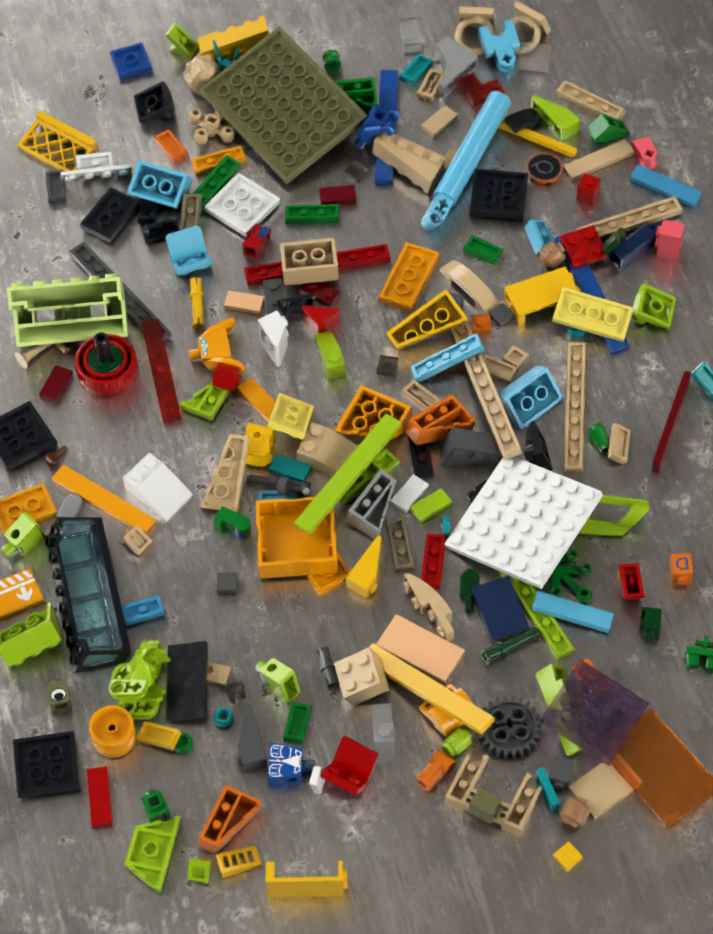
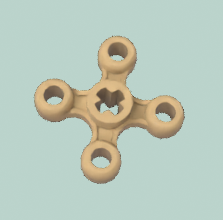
(210, 127)

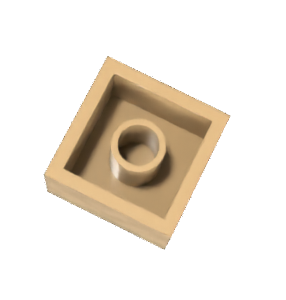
(361, 676)

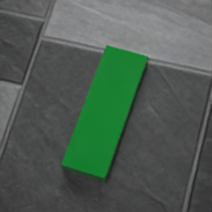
(312, 213)

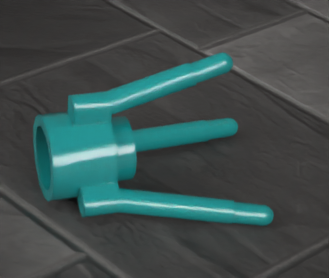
(223, 64)

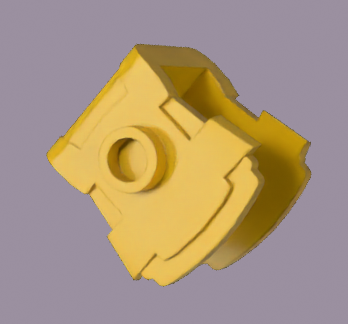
(260, 445)

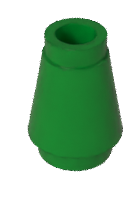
(599, 437)

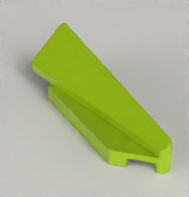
(551, 681)

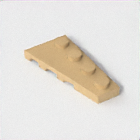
(228, 476)

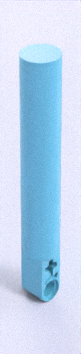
(466, 159)

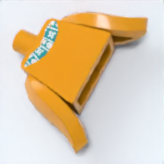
(215, 346)

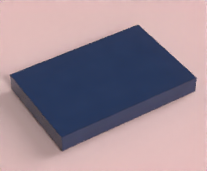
(500, 609)

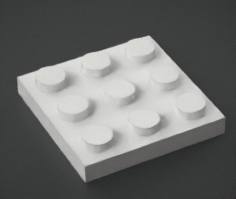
(242, 204)

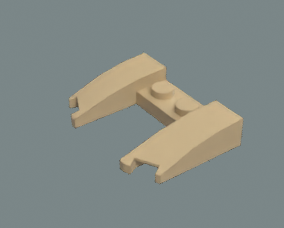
(513, 816)

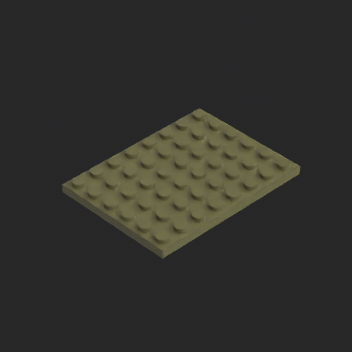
(283, 104)

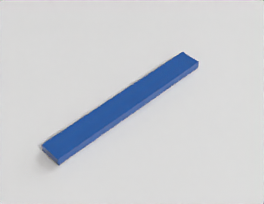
(387, 102)
(588, 284)

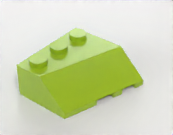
(30, 637)

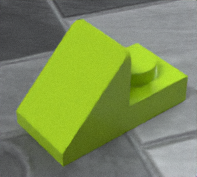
(181, 41)

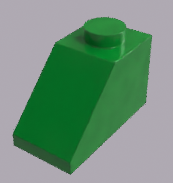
(607, 129)

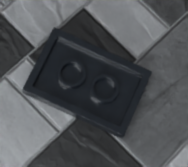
(110, 214)

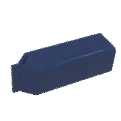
(634, 245)

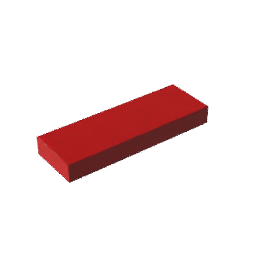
(433, 560)
(99, 797)

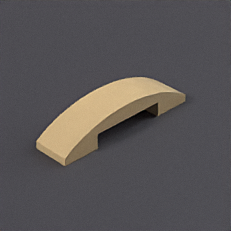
(471, 284)

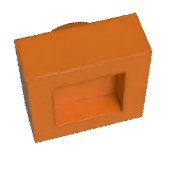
(481, 324)

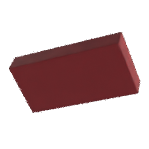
(337, 194)
(55, 384)

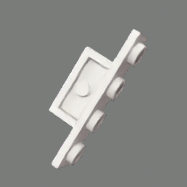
(95, 165)

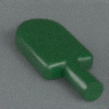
(468, 579)

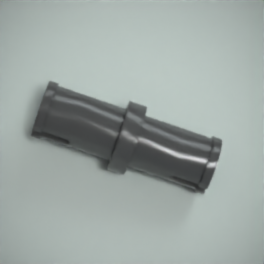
(327, 667)

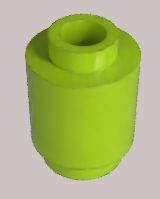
(456, 742)

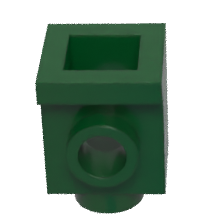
(650, 622)

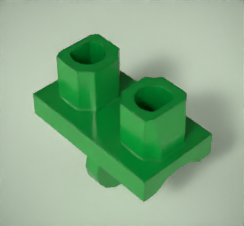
(694, 653)

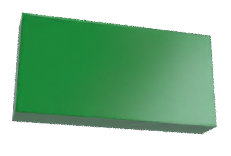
(483, 250)
(297, 723)

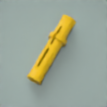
(196, 296)

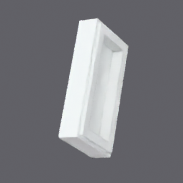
(409, 493)

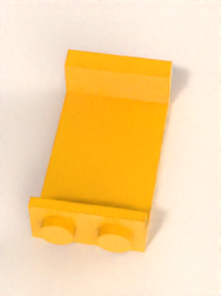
(537, 293)
(305, 885)

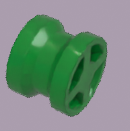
(331, 60)

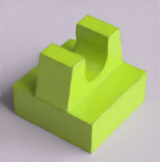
(199, 870)

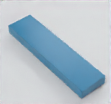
(665, 186)

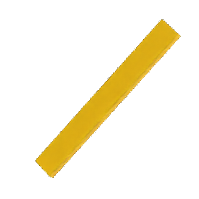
(434, 692)

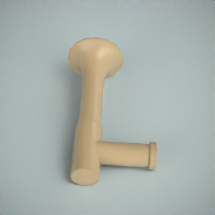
(25, 357)

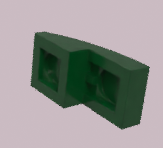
(614, 240)

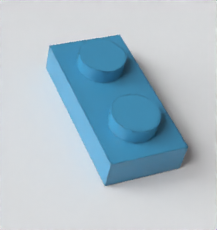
(142, 610)

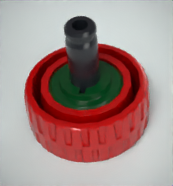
(106, 365)

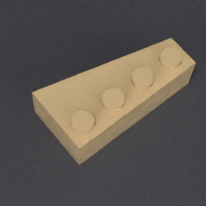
(410, 159)

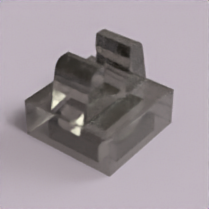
(234, 688)

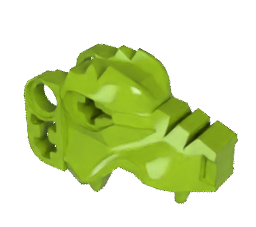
(136, 680)

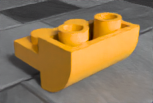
(442, 721)

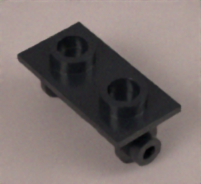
(160, 230)
(294, 305)

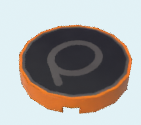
(544, 168)

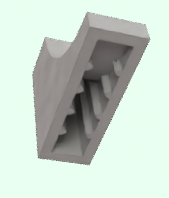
(456, 61)
(383, 732)

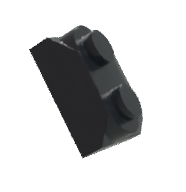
(154, 103)
(536, 448)

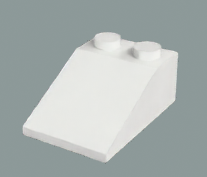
(156, 487)

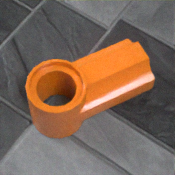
(438, 766)

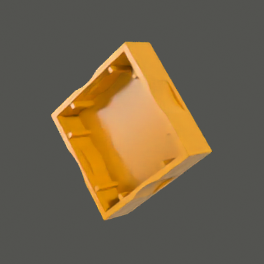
(287, 549)

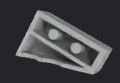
(372, 505)

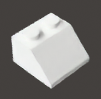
(274, 335)

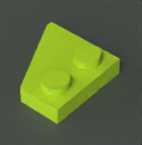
(205, 402)

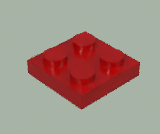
(583, 246)

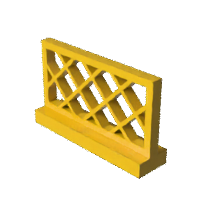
(62, 130)

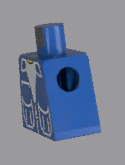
(287, 765)

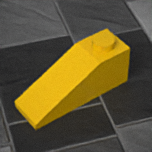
(365, 573)

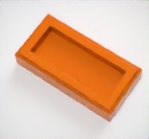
(171, 146)

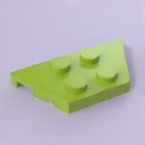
(152, 851)

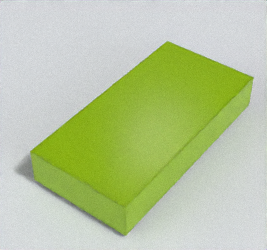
(430, 505)

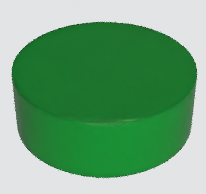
(184, 744)

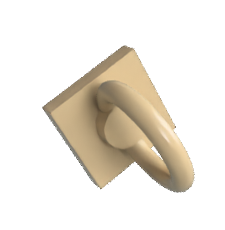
(475, 18)
(531, 20)

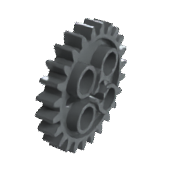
(511, 744)

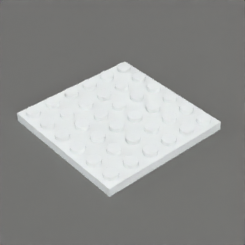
(523, 520)

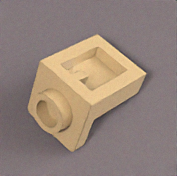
(135, 539)

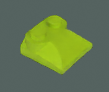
(653, 307)

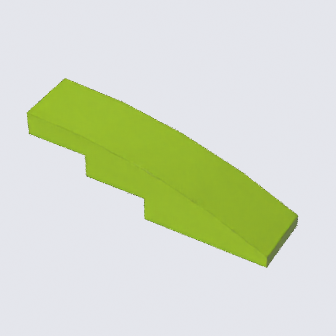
(385, 461)

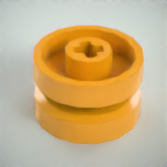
(112, 731)

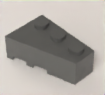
(469, 449)

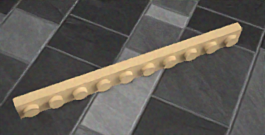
(488, 398)

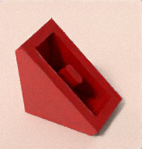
(320, 318)
(631, 581)

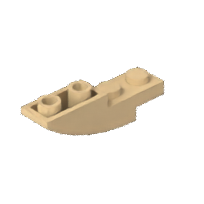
(430, 602)

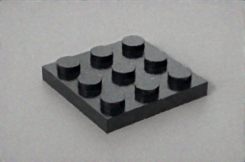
(498, 194)
(23, 436)
(46, 764)

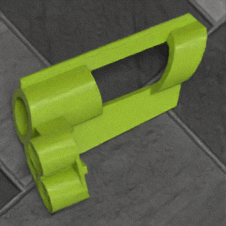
(608, 528)

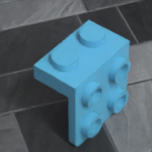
(188, 250)

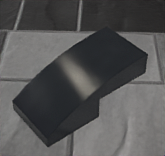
(523, 118)
(148, 212)

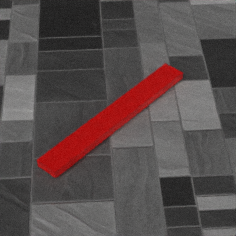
(345, 259)

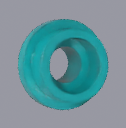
(221, 712)

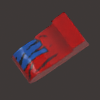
(256, 241)

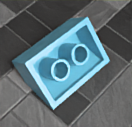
(159, 184)
(530, 396)

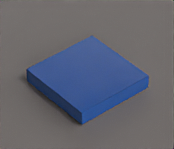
(130, 61)

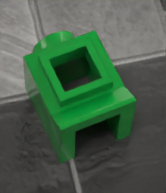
(151, 797)

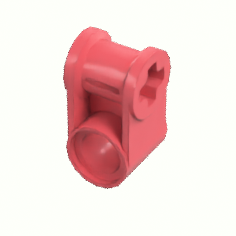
(645, 152)

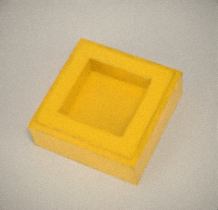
(567, 856)

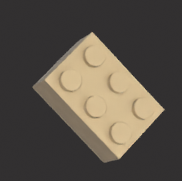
(309, 261)

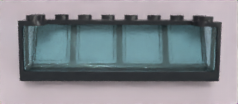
(87, 593)

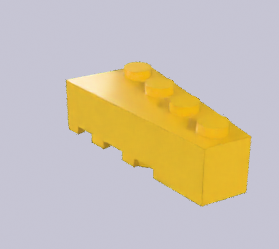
(239, 37)
(431, 319)

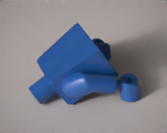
(375, 125)

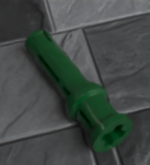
(501, 648)

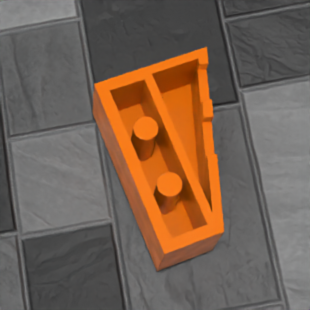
(437, 421)
(227, 818)

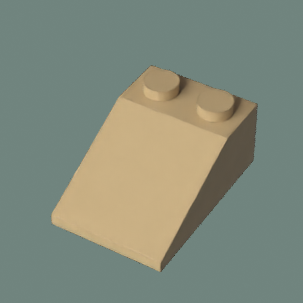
(324, 449)

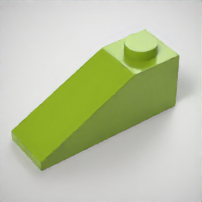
(556, 117)
(330, 355)

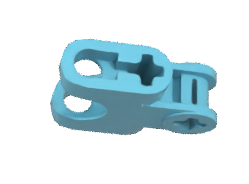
(501, 46)

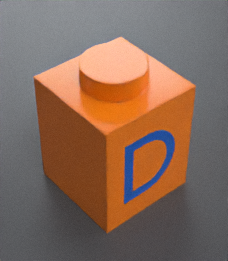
(681, 568)

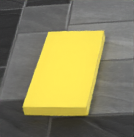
(592, 314)

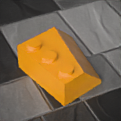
(368, 409)

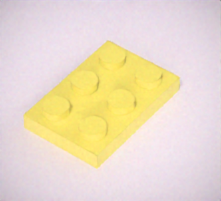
(290, 416)

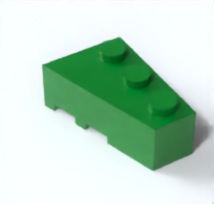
(361, 91)

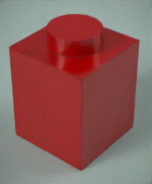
(588, 189)
(226, 376)

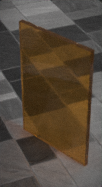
(663, 770)

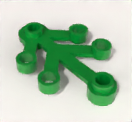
(563, 571)

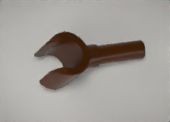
(52, 460)

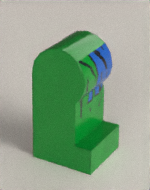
(232, 522)

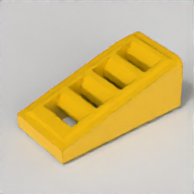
(236, 854)

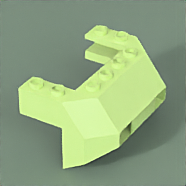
(71, 309)

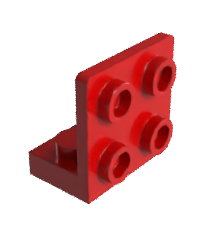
(351, 766)

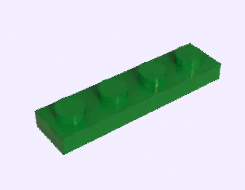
(217, 179)

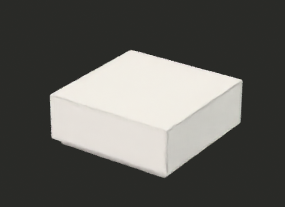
(317, 782)

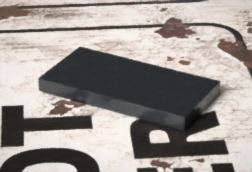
(187, 681)

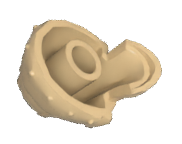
(200, 72)

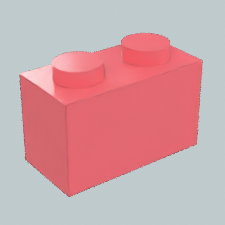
(669, 239)

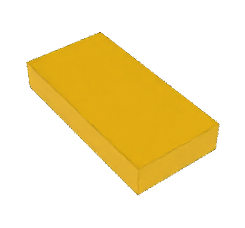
(158, 735)

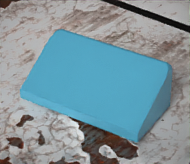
(538, 234)

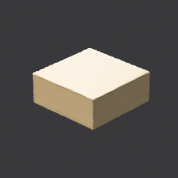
(515, 357)

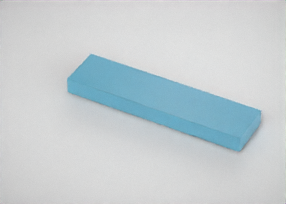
(447, 358)
(572, 611)

